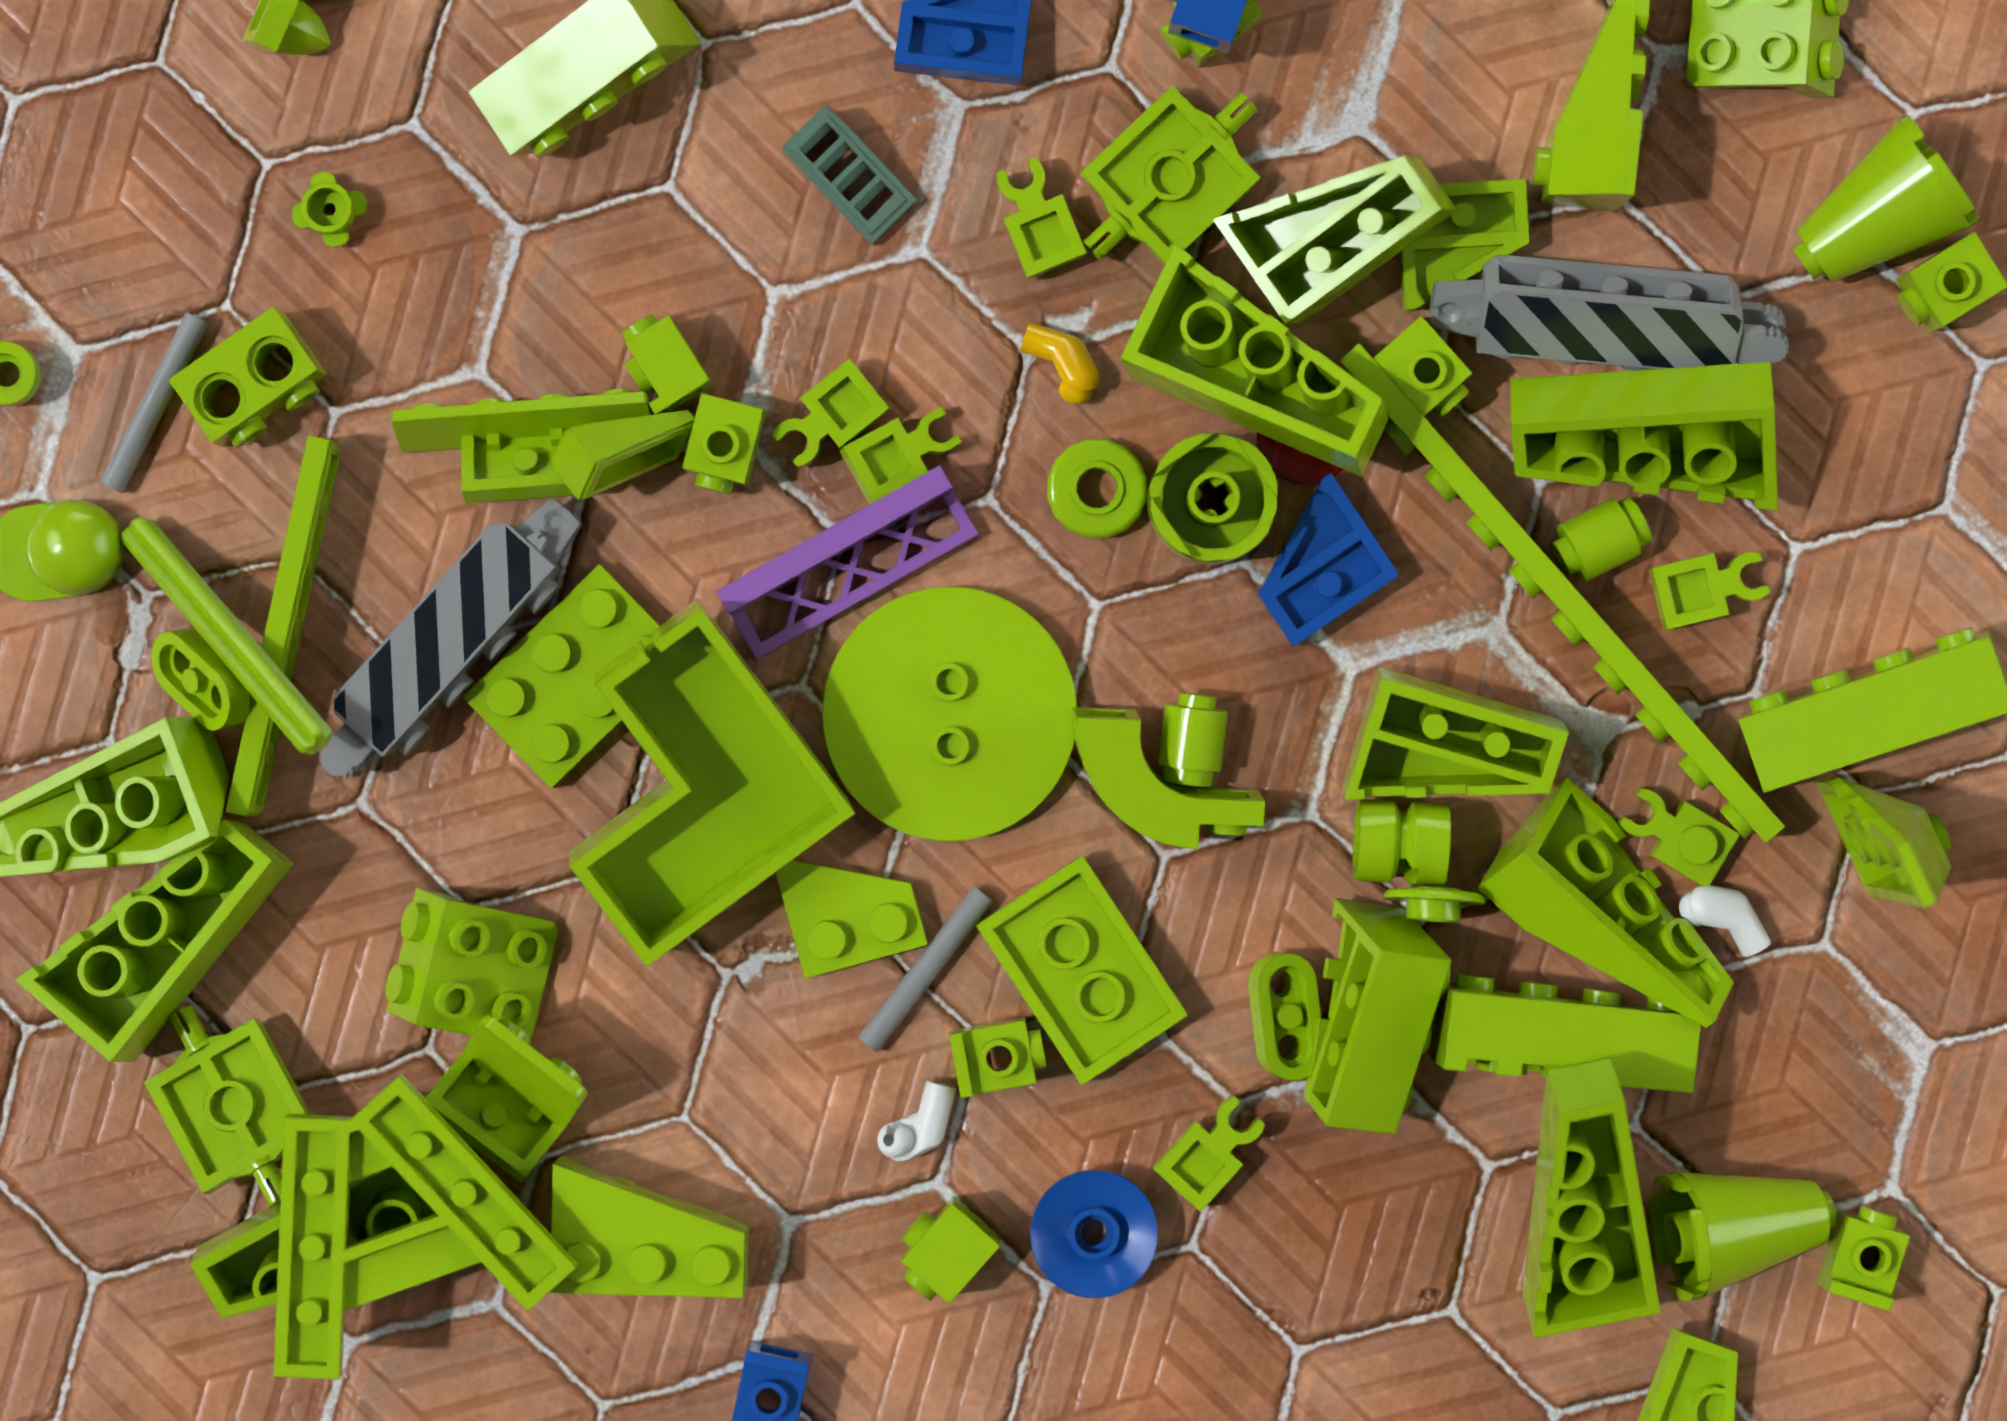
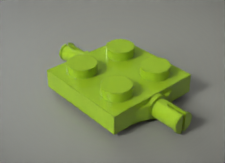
(1169, 175)
(227, 1104)

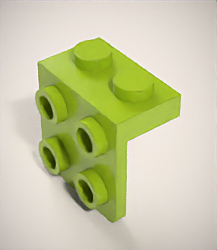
(1766, 44)
(468, 964)
(507, 1097)

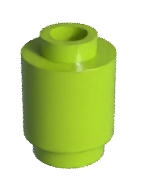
(1601, 538)
(1192, 740)

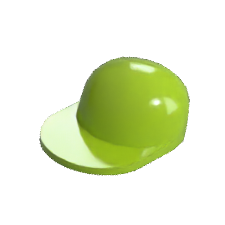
(58, 550)

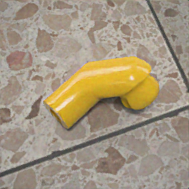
(1069, 357)

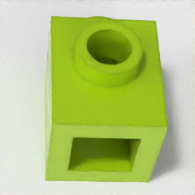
(1949, 284)
(1425, 368)
(723, 443)
(946, 1250)

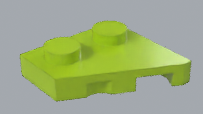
(1487, 223)
(847, 916)

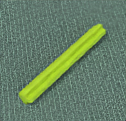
(226, 636)

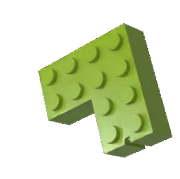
(735, 794)

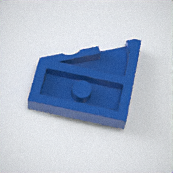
(964, 39)
(1323, 565)

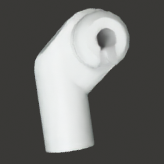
(1726, 910)
(922, 1129)

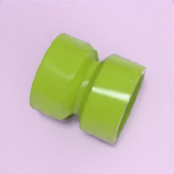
(1401, 842)

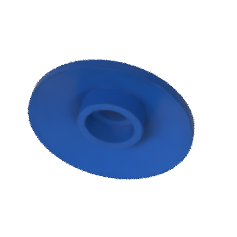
(1101, 1266)

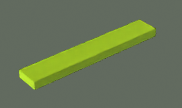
(286, 618)

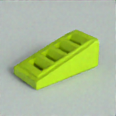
(614, 451)

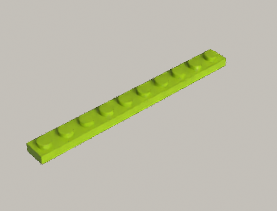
(1575, 615)

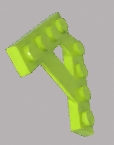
(472, 1224)

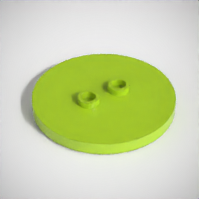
(949, 713)

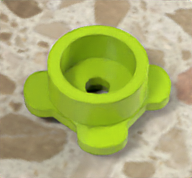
(326, 191)

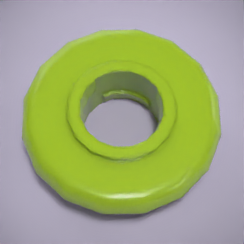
(1073, 511)
(1433, 903)

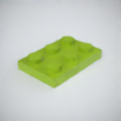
(545, 688)
(1081, 970)

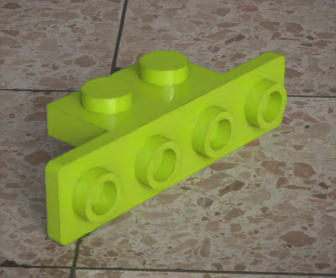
(510, 443)

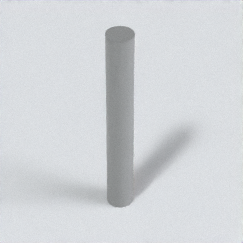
(153, 403)
(925, 969)

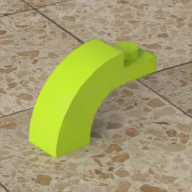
(1136, 793)

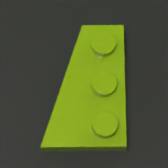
(1692, 1381)

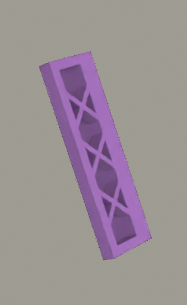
(837, 540)

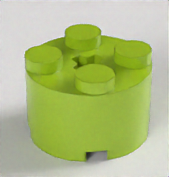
(1217, 462)

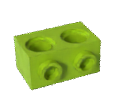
(241, 362)

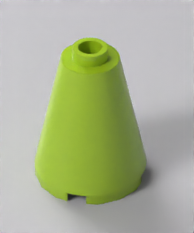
(1885, 207)
(1733, 1227)

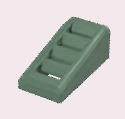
(809, 135)

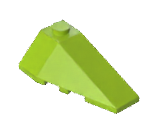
(1597, 136)
(121, 805)
(1889, 842)
(1585, 895)

